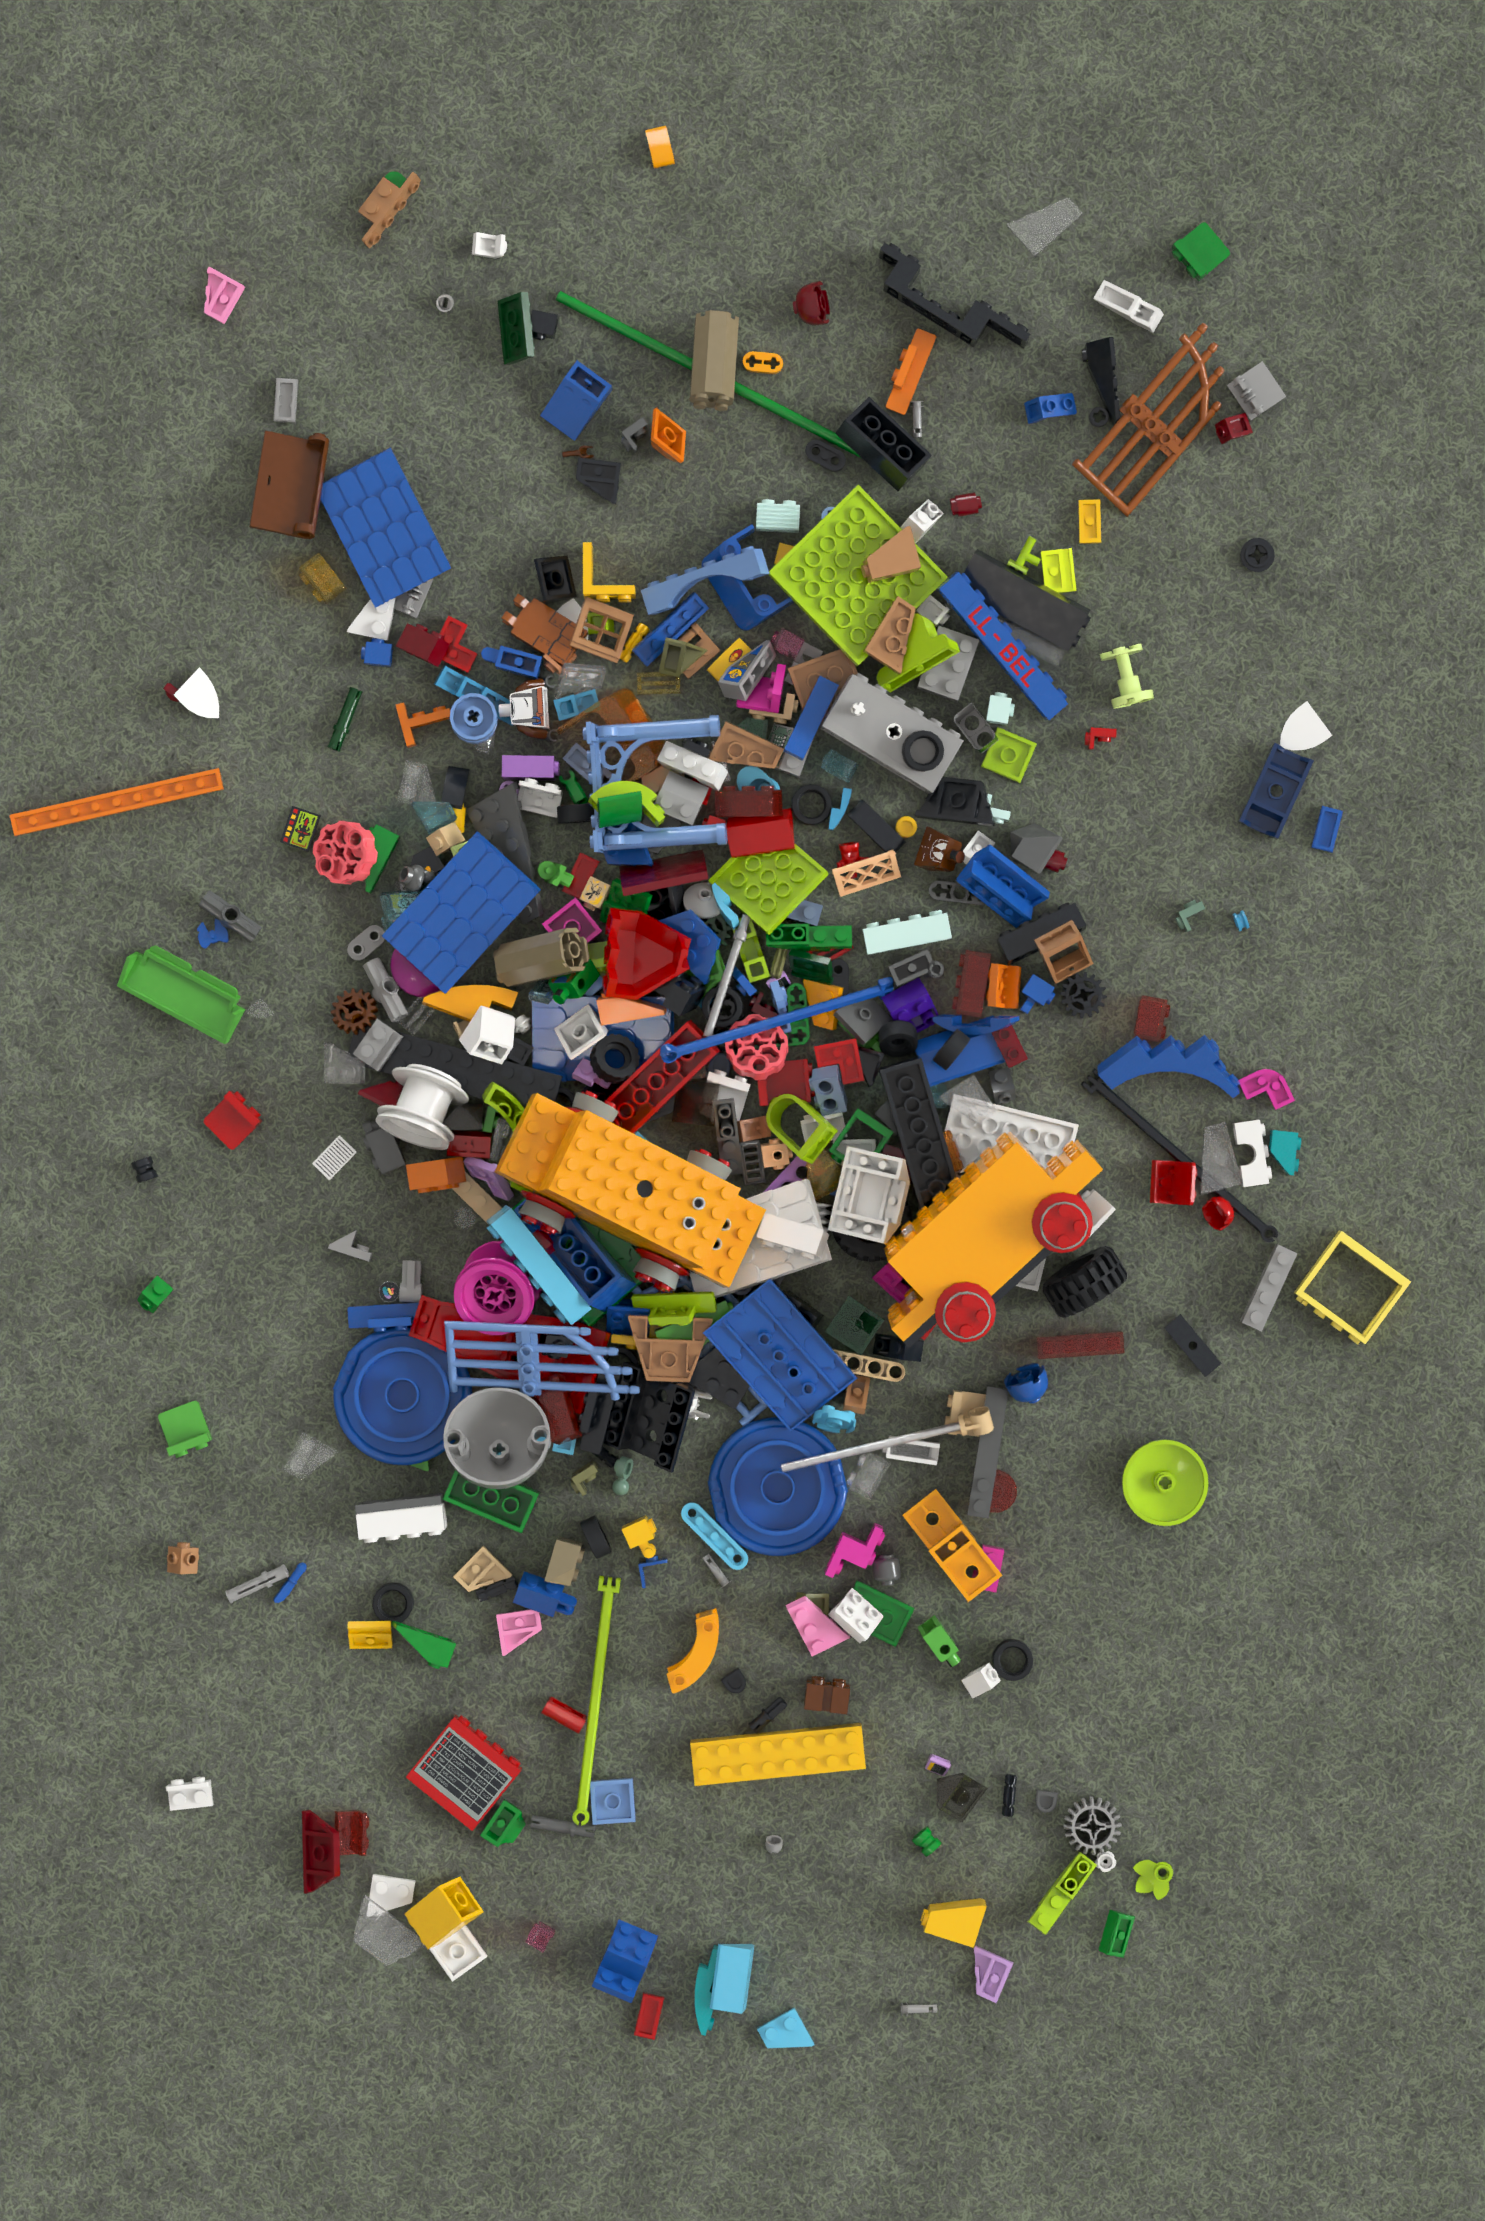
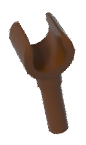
(580, 452)

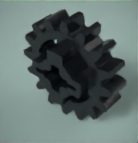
(1078, 981)

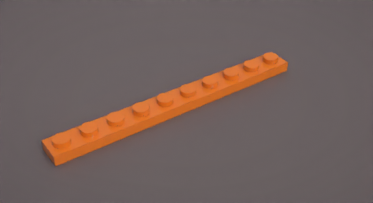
(116, 802)

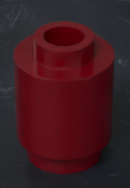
(965, 504)
(1056, 861)

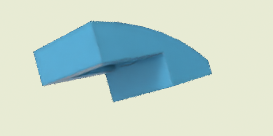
(572, 705)
(837, 814)

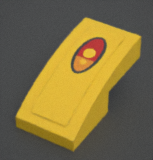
(730, 656)

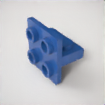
(618, 1317)

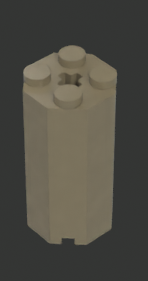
(714, 360)
(540, 957)

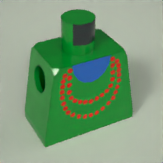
(574, 984)

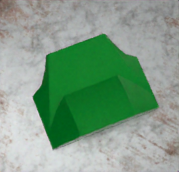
(504, 1824)

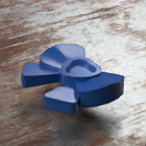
(206, 938)

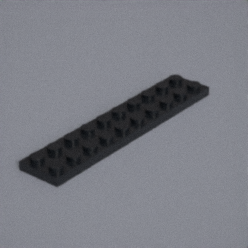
(469, 1070)

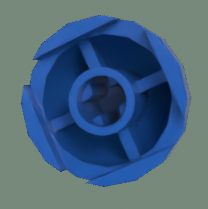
(1028, 1384)

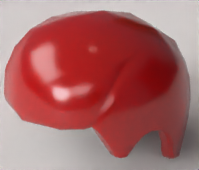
(1218, 1213)

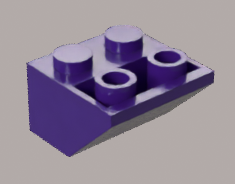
(911, 1004)

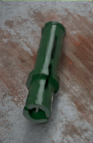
(344, 720)

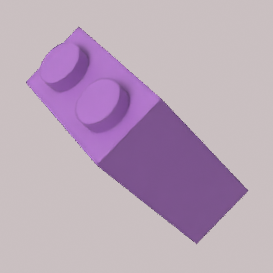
(532, 767)

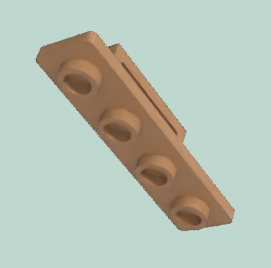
(384, 205)

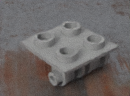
(1256, 390)
(412, 600)

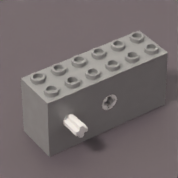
(862, 721)

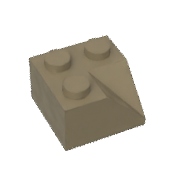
(564, 1561)

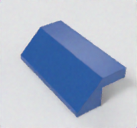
(1002, 885)
(977, 1055)

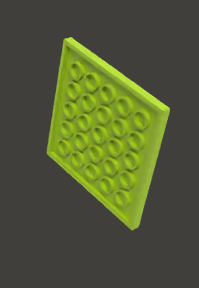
(827, 576)

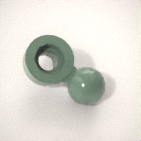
(623, 1469)

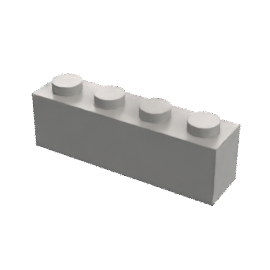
(1268, 1287)

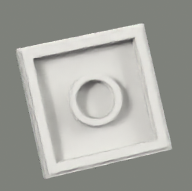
(459, 1953)

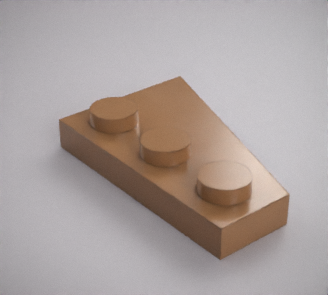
(891, 636)
(745, 748)

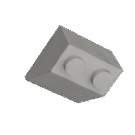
(681, 798)

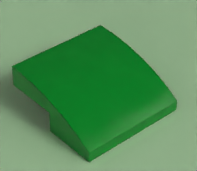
(619, 809)
(634, 902)

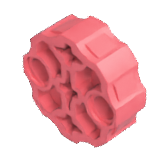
(345, 852)
(763, 1056)

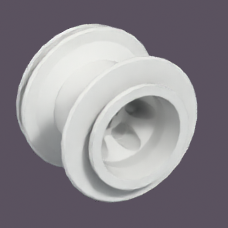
(422, 1106)

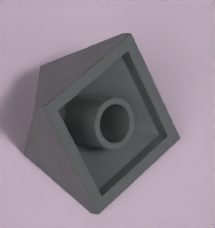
(1033, 846)

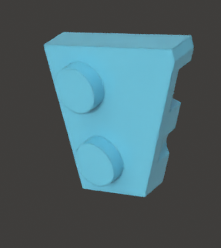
(785, 2031)

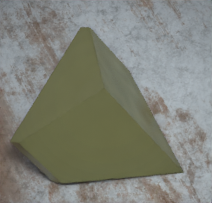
(678, 656)

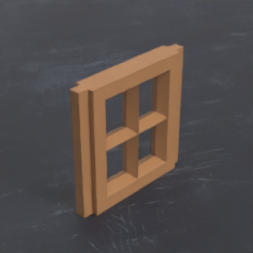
(594, 647)

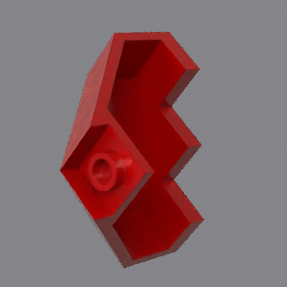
(641, 954)

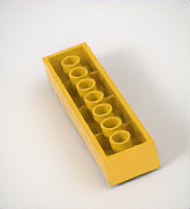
(777, 1754)

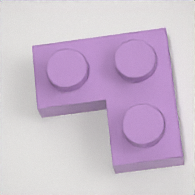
(485, 1171)

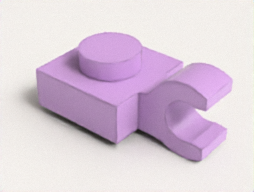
(585, 1074)

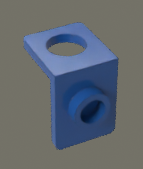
(649, 1561)

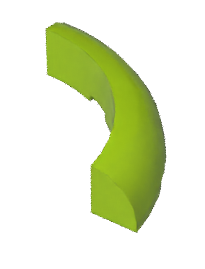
(508, 1107)

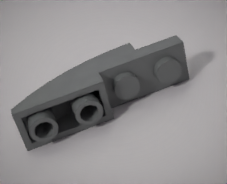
(728, 1133)

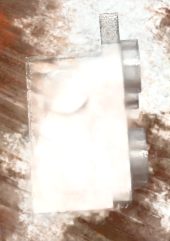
(868, 1475)

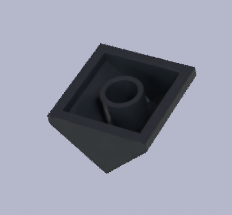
(555, 579)

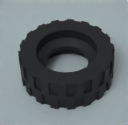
(603, 1070)

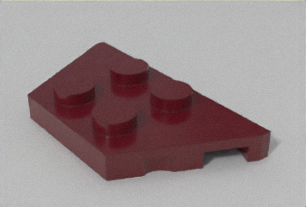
(320, 1852)

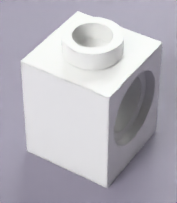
(981, 1680)

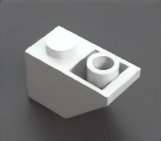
(923, 519)

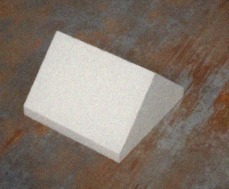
(580, 1031)

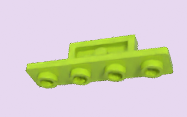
(675, 1307)

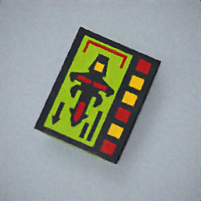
(300, 828)

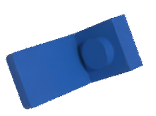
(1049, 407)

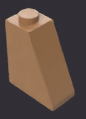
(893, 558)

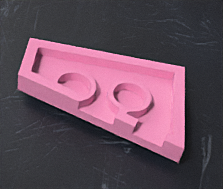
(814, 1626)

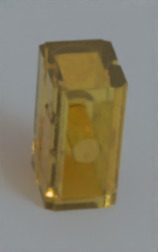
(322, 578)

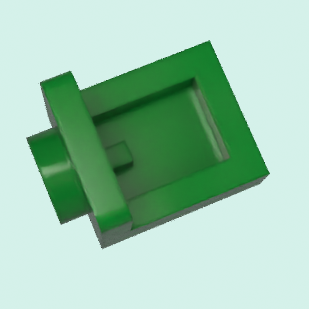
(154, 1294)

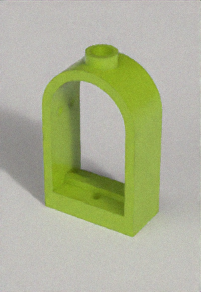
(818, 1139)

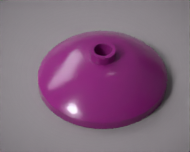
(409, 977)

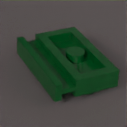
(811, 966)

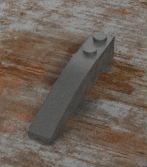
(987, 1456)

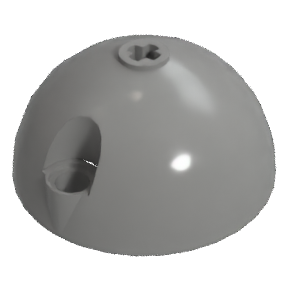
(495, 1423)

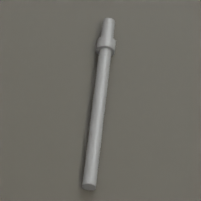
(739, 937)

